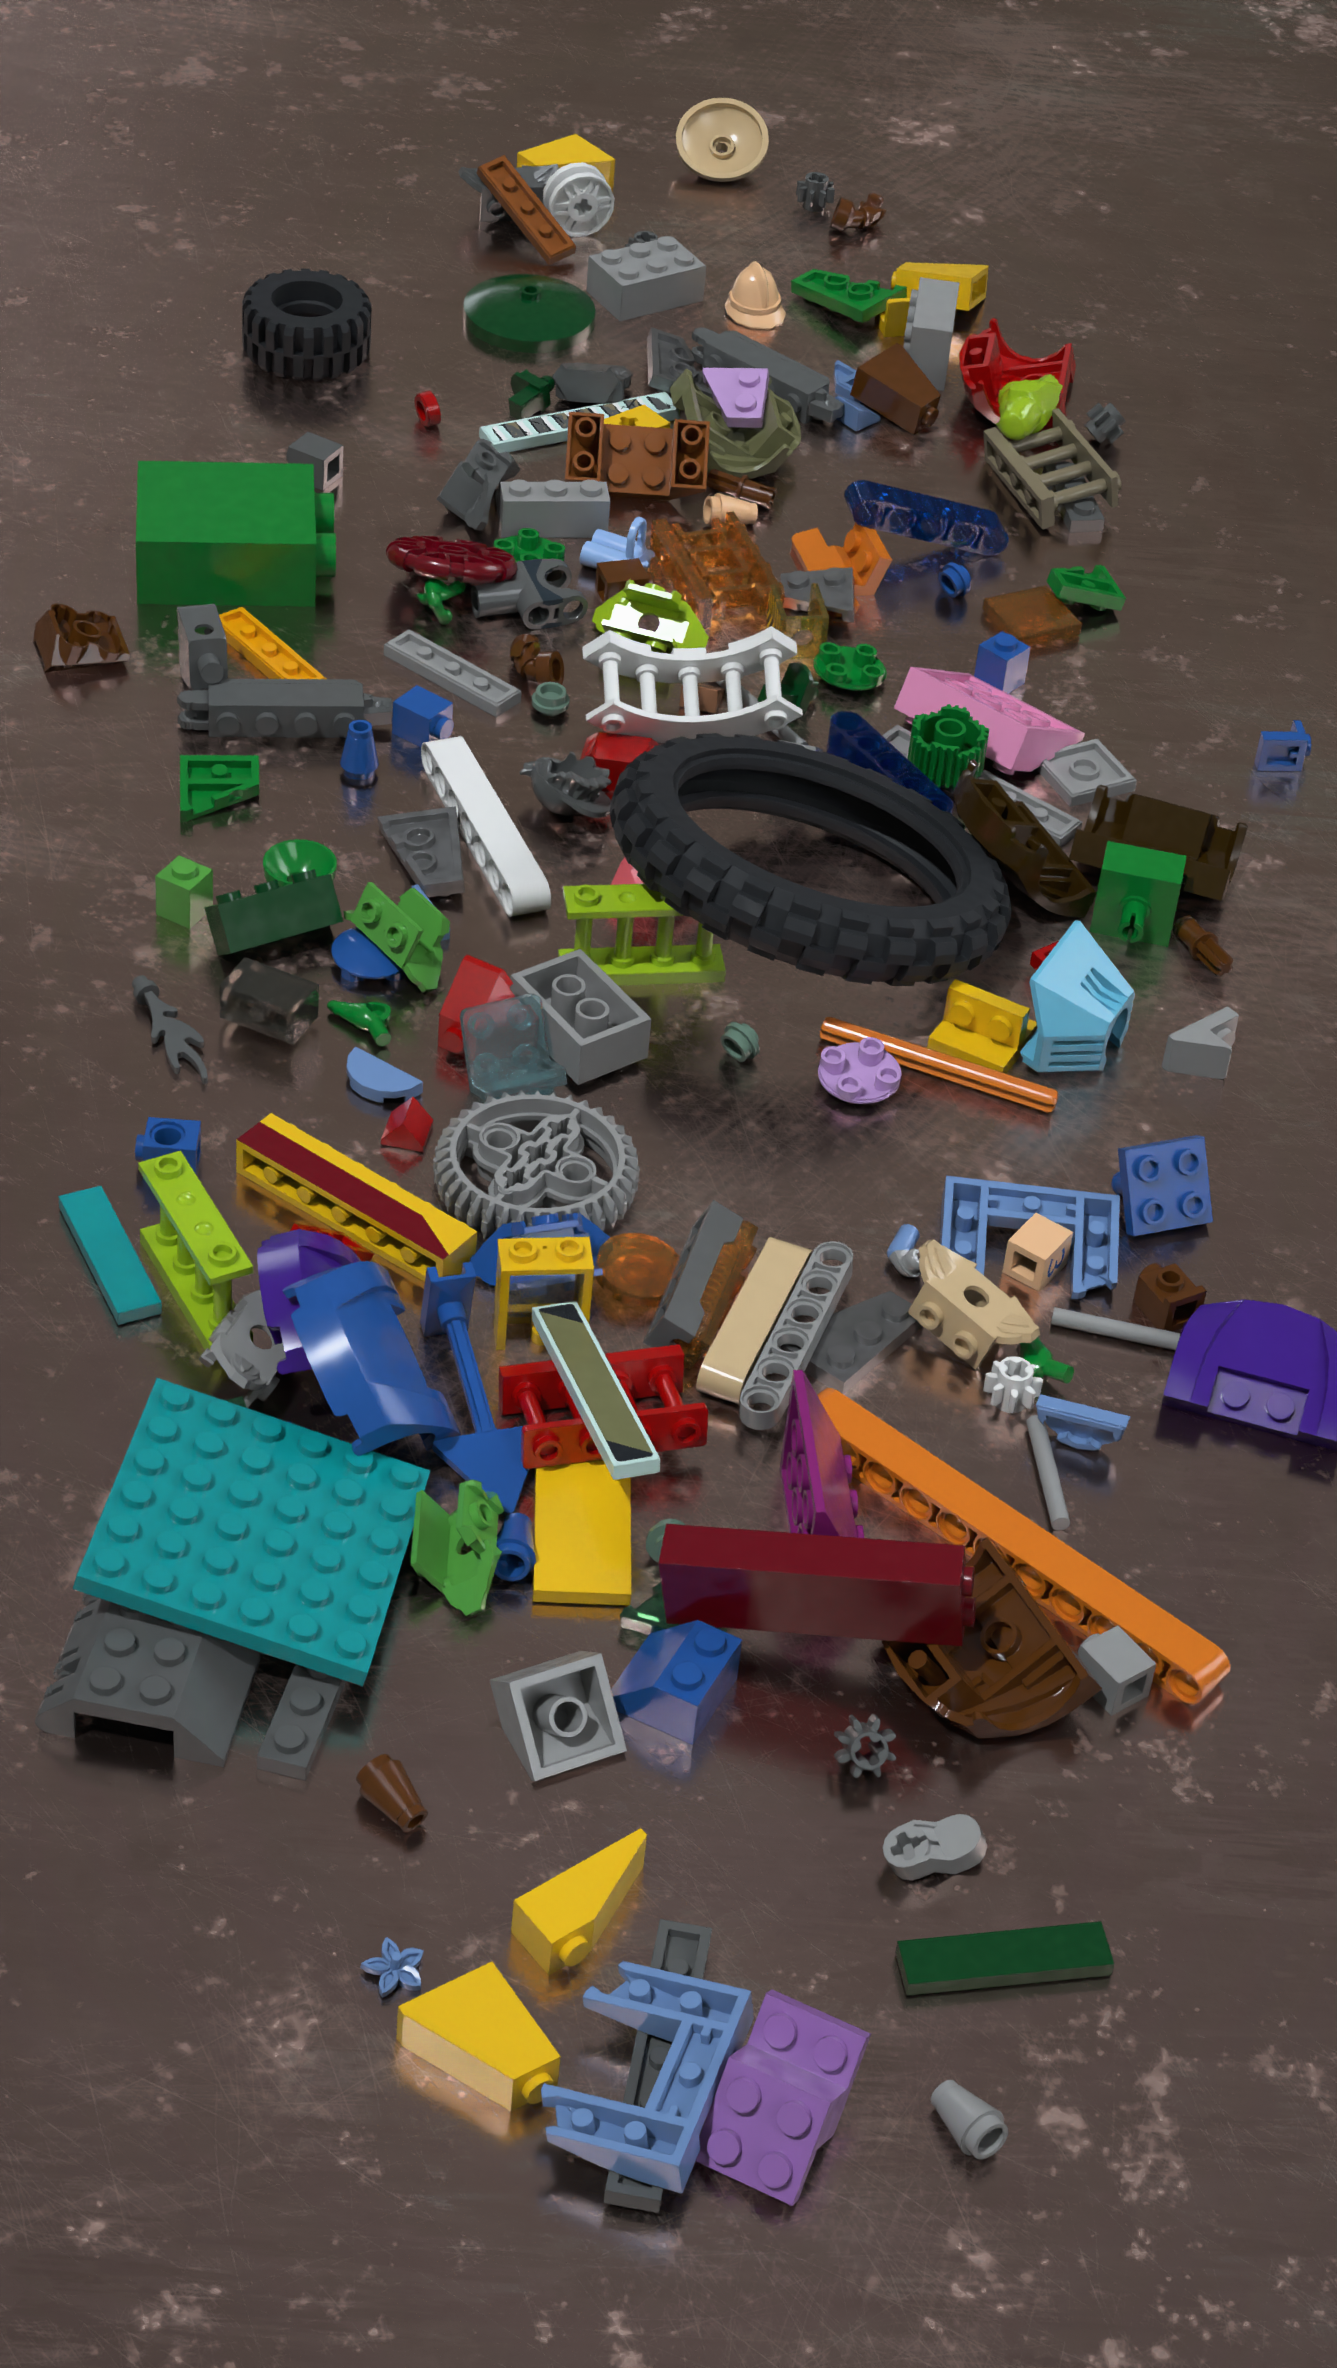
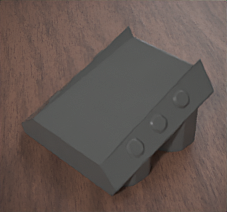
(591, 382)

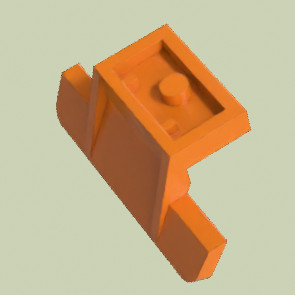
(861, 551)

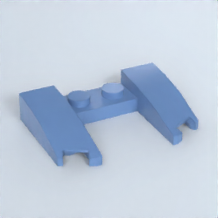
(1092, 1217)
(661, 2140)

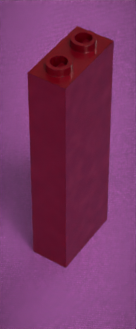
(817, 1584)

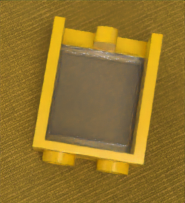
(540, 1274)

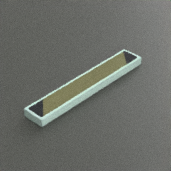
(596, 1391)

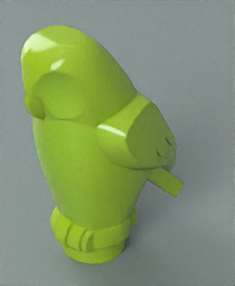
(1027, 406)

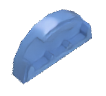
(379, 1080)
(1081, 1424)

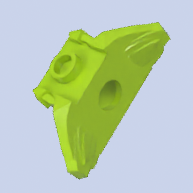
(677, 626)

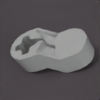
(934, 1847)

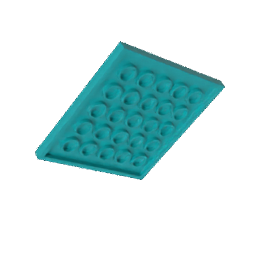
(254, 1532)

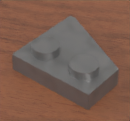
(834, 584)

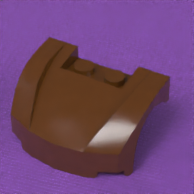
(1012, 1663)

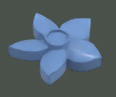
(395, 1968)

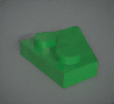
(1092, 588)
(216, 782)

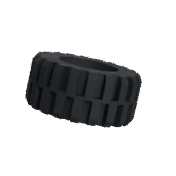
(306, 324)

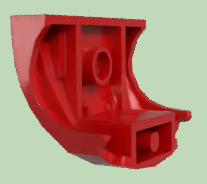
(990, 364)

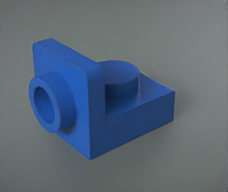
(1283, 749)

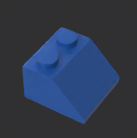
(679, 1678)

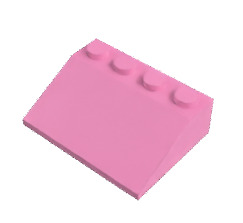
(1017, 731)

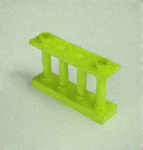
(640, 964)
(192, 1245)

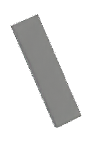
(452, 673)

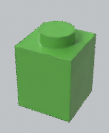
(184, 891)

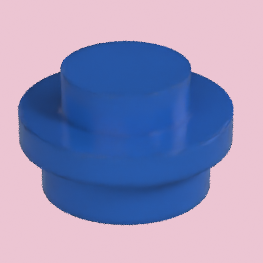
(955, 580)

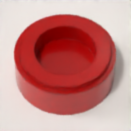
(427, 408)

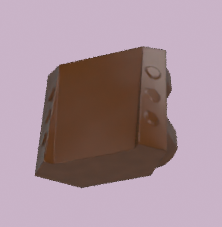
(78, 639)

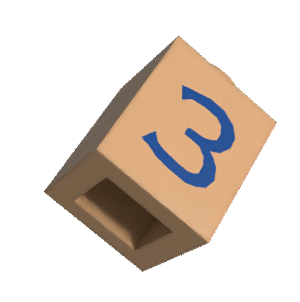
(1037, 1252)

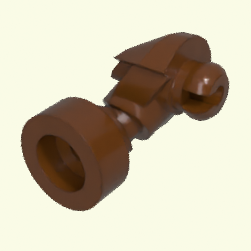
(866, 216)
(536, 666)

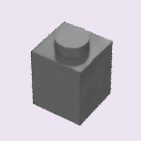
(322, 453)

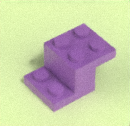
(781, 2097)

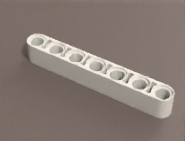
(486, 826)

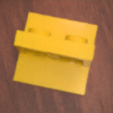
(982, 1027)

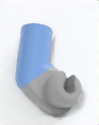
(902, 1251)

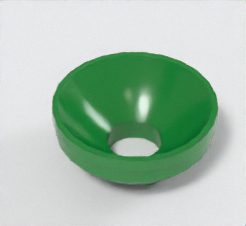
(296, 857)

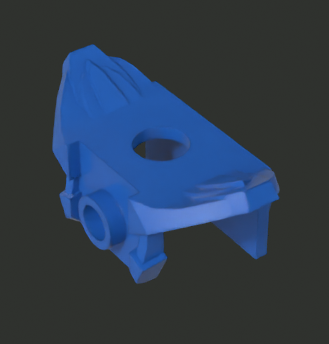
(542, 1226)

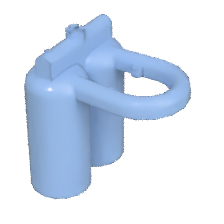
(613, 547)

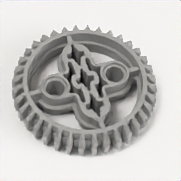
(537, 1165)

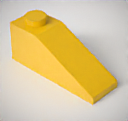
(570, 1911)

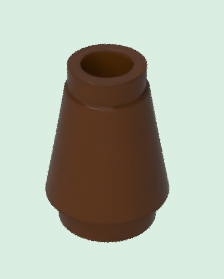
(391, 1792)

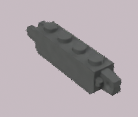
(790, 379)
(281, 708)

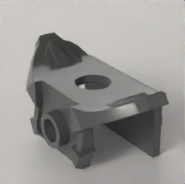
(490, 208)
(474, 482)

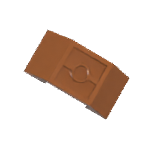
(637, 458)

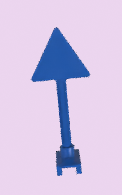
(490, 1452)

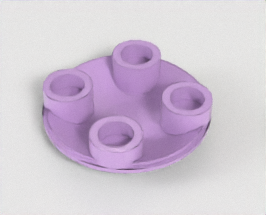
(859, 1071)

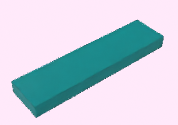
(110, 1255)

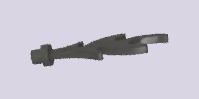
(176, 1032)

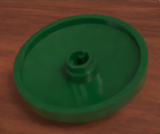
(529, 313)

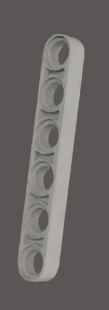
(802, 1334)

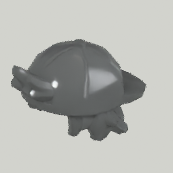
(570, 785)

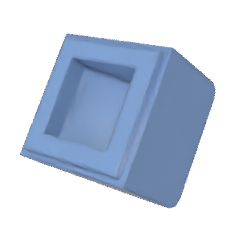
(856, 415)

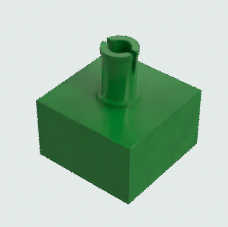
(1137, 894)

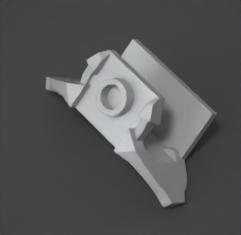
(239, 1356)

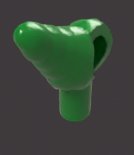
(369, 1017)
(1042, 1358)

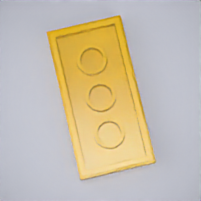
(582, 1535)

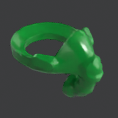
(435, 593)

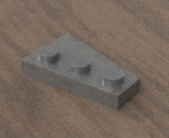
(668, 359)
(427, 848)
(859, 1340)

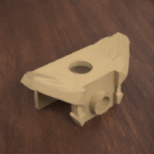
(966, 1306)

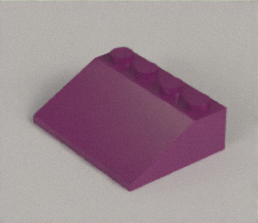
(815, 1469)

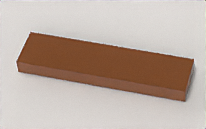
(526, 210)

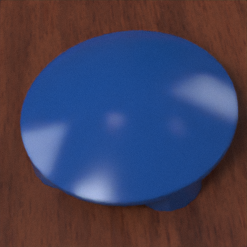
(362, 958)

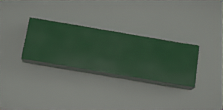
(1004, 1958)

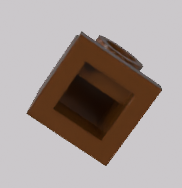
(1164, 1289)

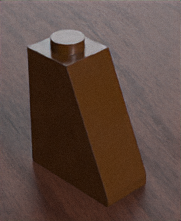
(897, 389)

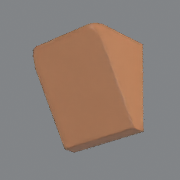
(708, 697)

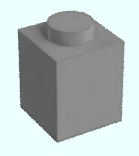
(1118, 1667)

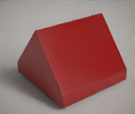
(408, 1127)

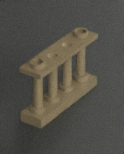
(1031, 487)

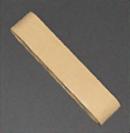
(751, 1320)

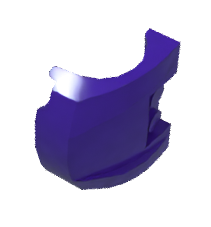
(285, 1261)
(1258, 1370)

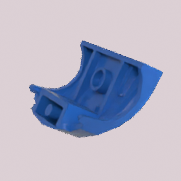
(365, 1358)

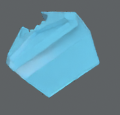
(1077, 1006)

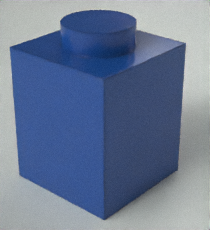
(1002, 662)
(422, 716)

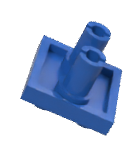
(1164, 1185)

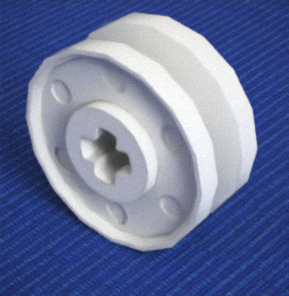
(579, 199)

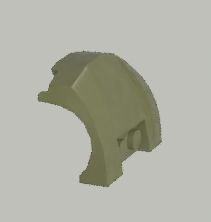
(735, 448)

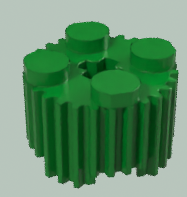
(946, 744)

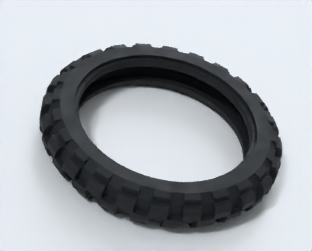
(790, 920)

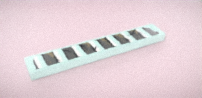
(553, 427)

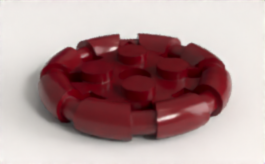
(444, 559)

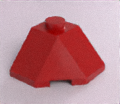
(472, 986)

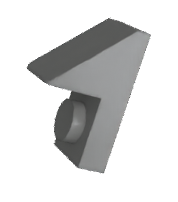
(1203, 1046)

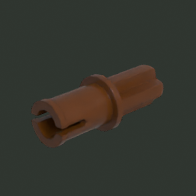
(742, 488)
(1203, 945)

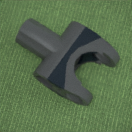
(531, 595)

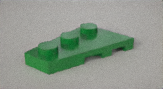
(840, 295)

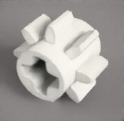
(1012, 1384)

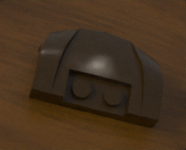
(1164, 827)
(1021, 846)

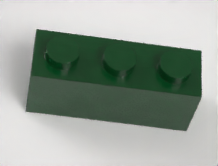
(273, 912)

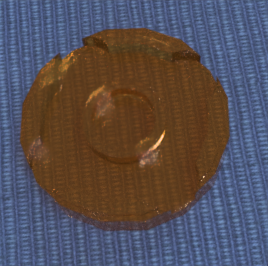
(636, 1268)

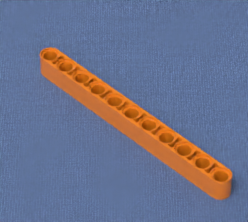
(1051, 1569)

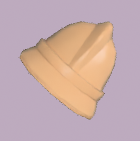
(755, 299)

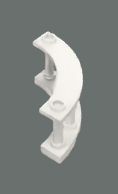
(689, 667)

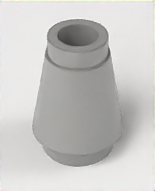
(971, 2121)

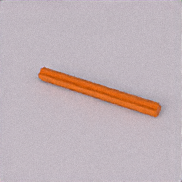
(947, 1066)

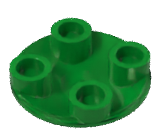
(530, 546)
(849, 666)

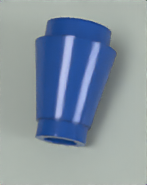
(359, 751)
(517, 1548)

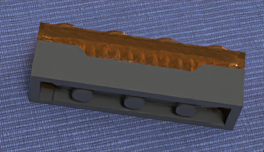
(703, 1283)

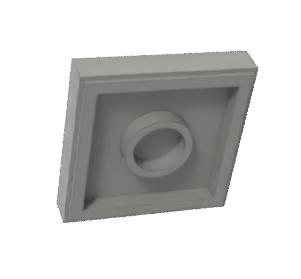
(1081, 768)

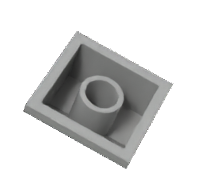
(559, 1714)

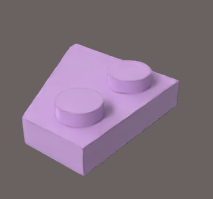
(739, 394)

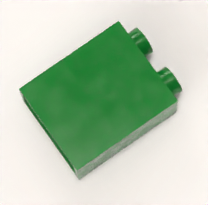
(231, 534)

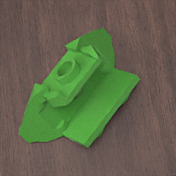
(404, 932)
(439, 1542)

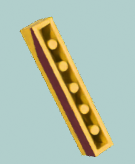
(353, 1199)

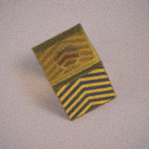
(815, 622)

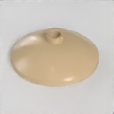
(722, 126)

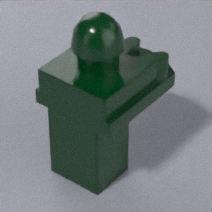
(530, 394)
(796, 686)

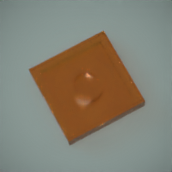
(1032, 615)

